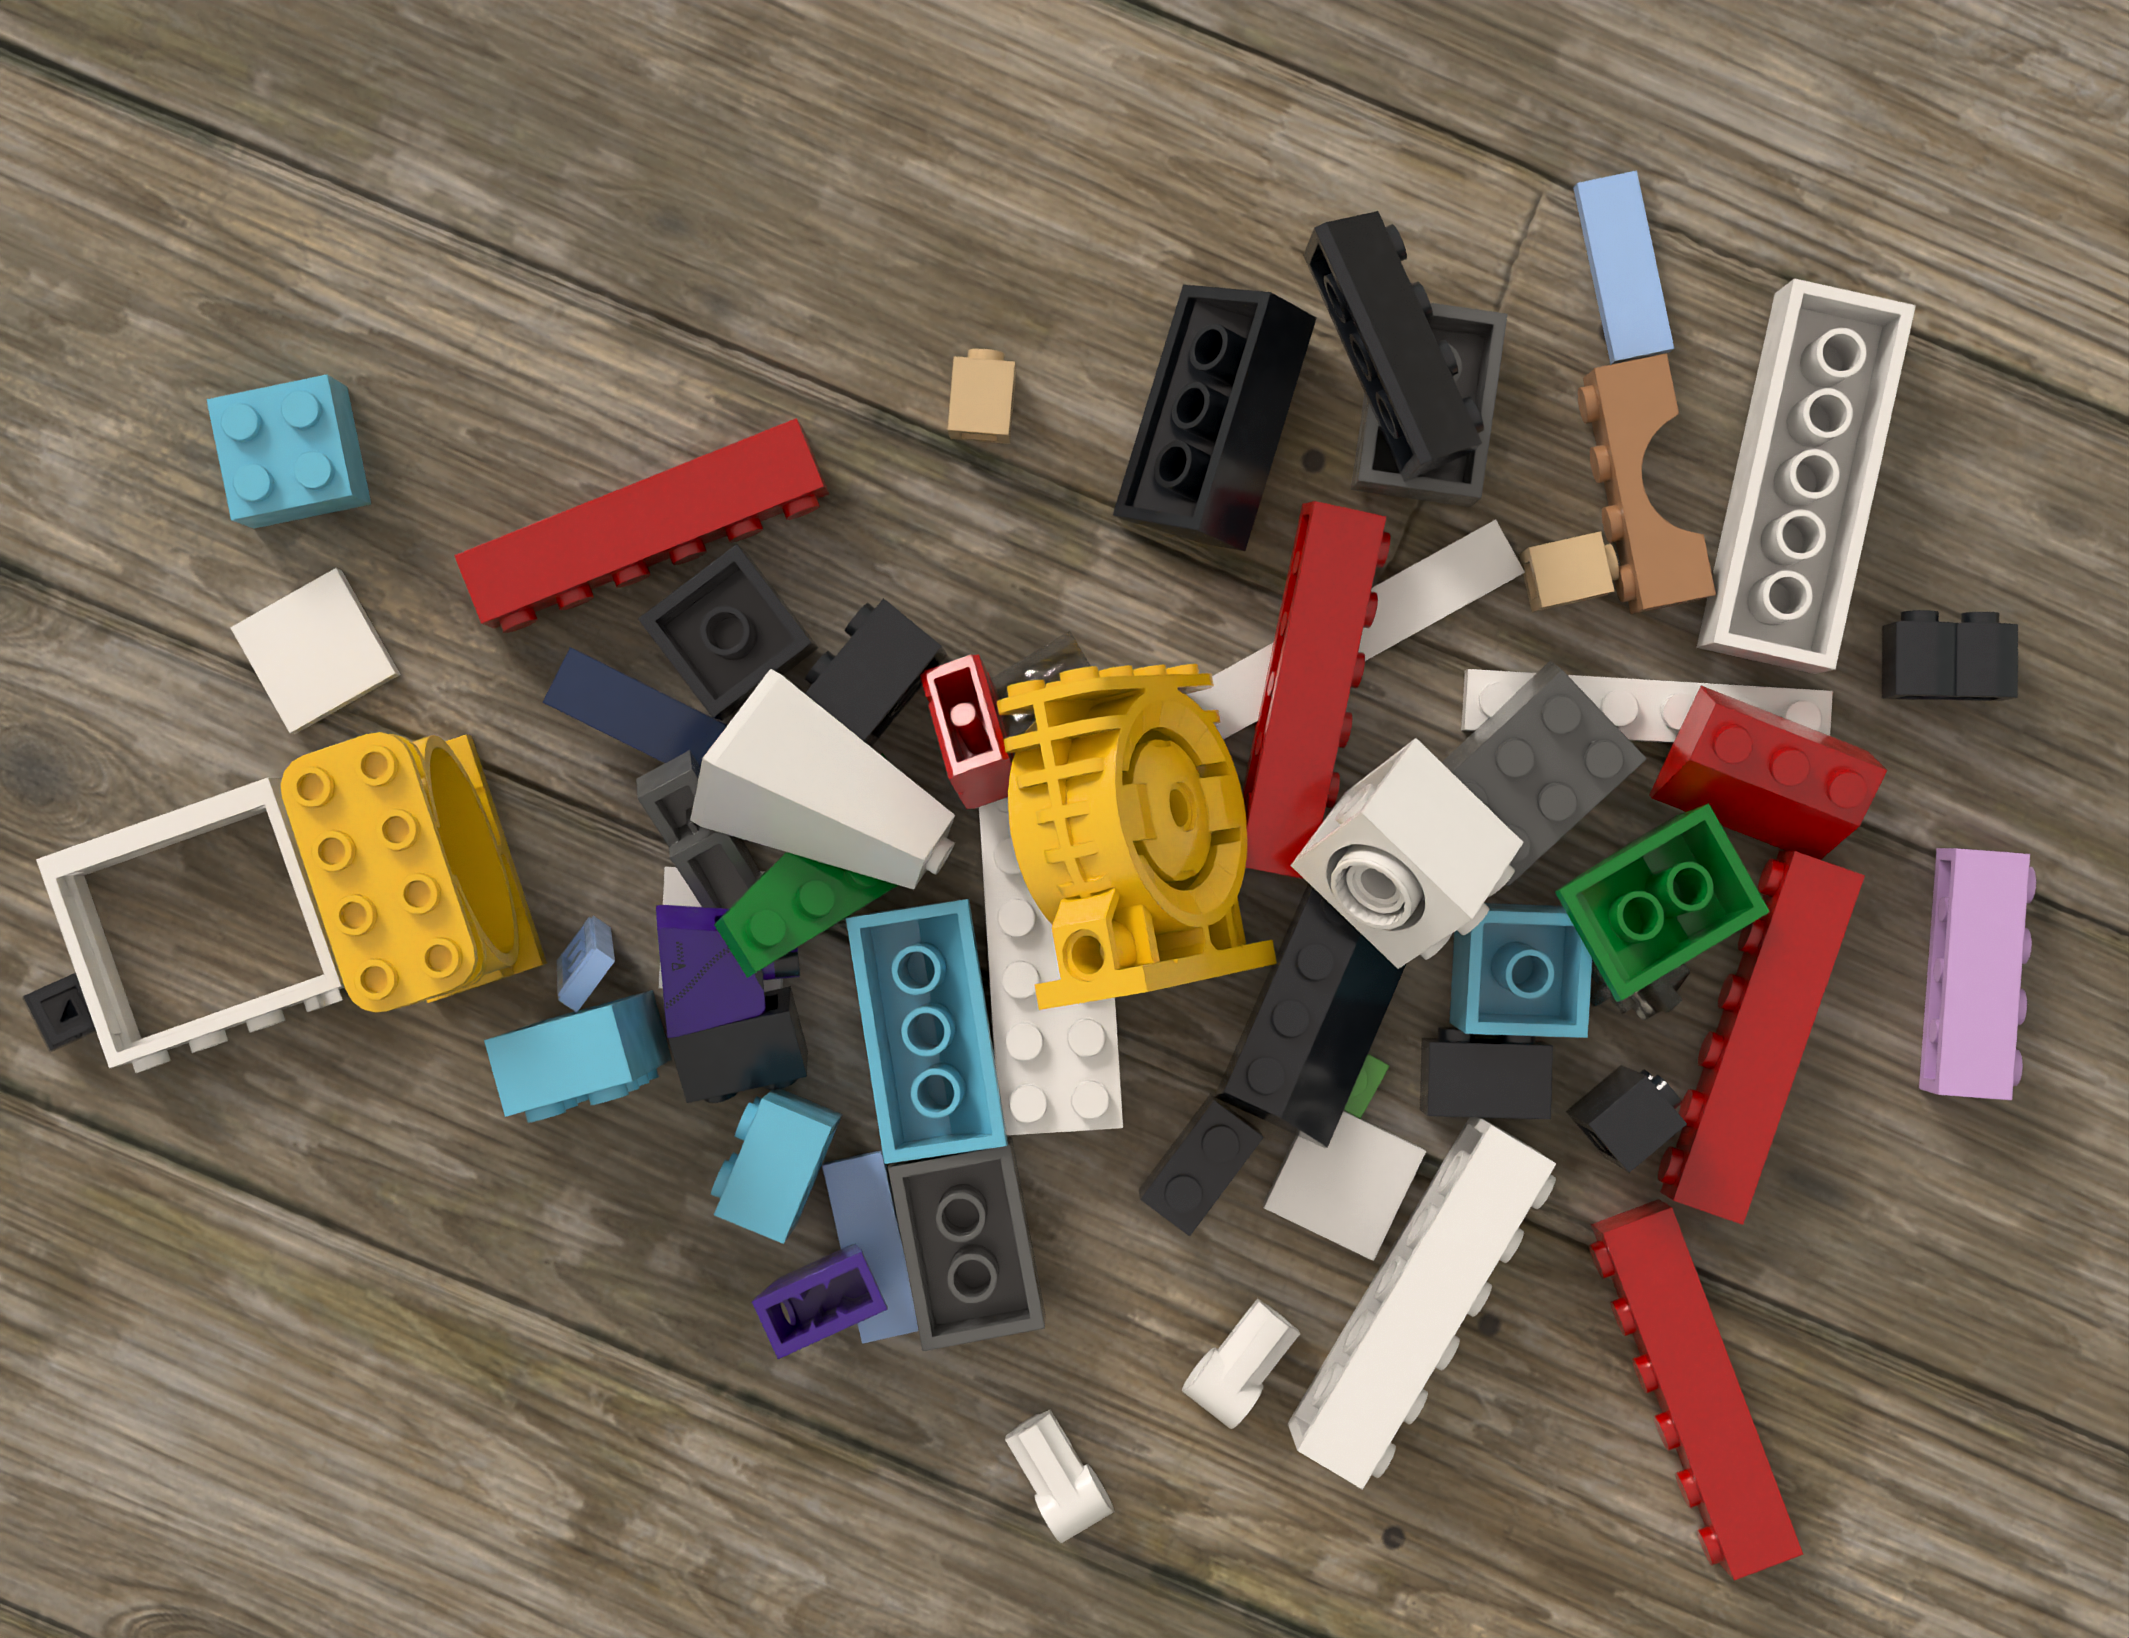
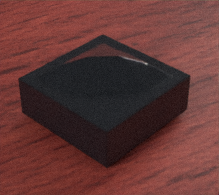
(60, 1012)

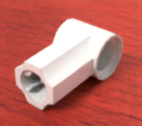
(1232, 1377)
(1066, 1490)

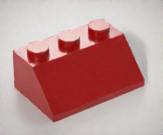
(1768, 775)

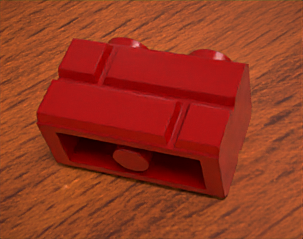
(969, 729)

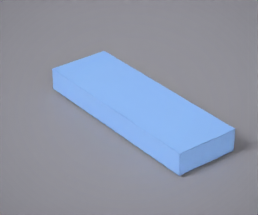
(1623, 267)
(584, 963)
(868, 1217)

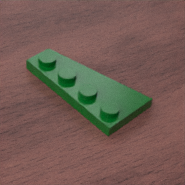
(792, 906)

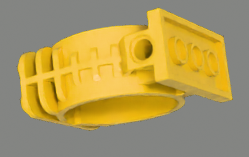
(1129, 831)
(409, 868)

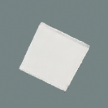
(315, 651)
(1347, 1188)

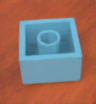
(288, 451)
(1521, 974)
(777, 1164)

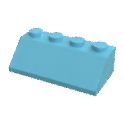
(926, 1031)

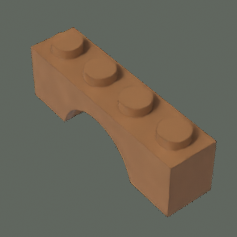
(1657, 560)

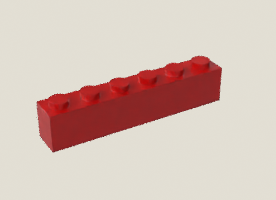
(641, 526)
(1310, 681)
(1759, 1035)
(1695, 1389)

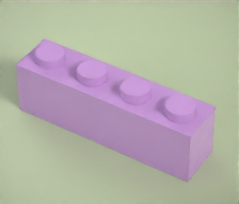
(1976, 973)

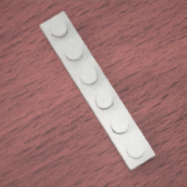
(1645, 707)

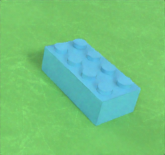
(579, 1057)

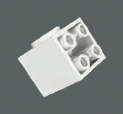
(1409, 856)

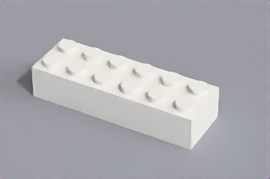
(1806, 476)
(1051, 1063)
(1419, 1301)

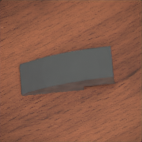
(710, 862)

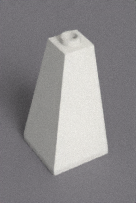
(818, 791)

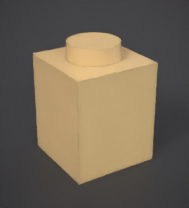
(982, 397)
(1569, 571)

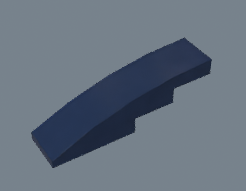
(630, 710)

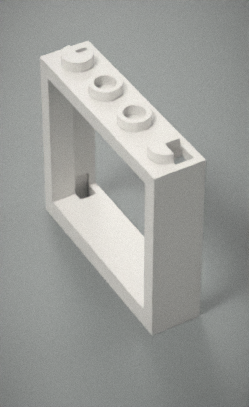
(91, 955)

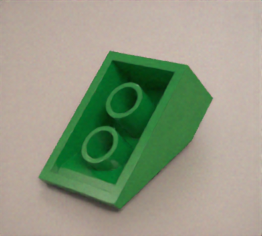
(1661, 901)

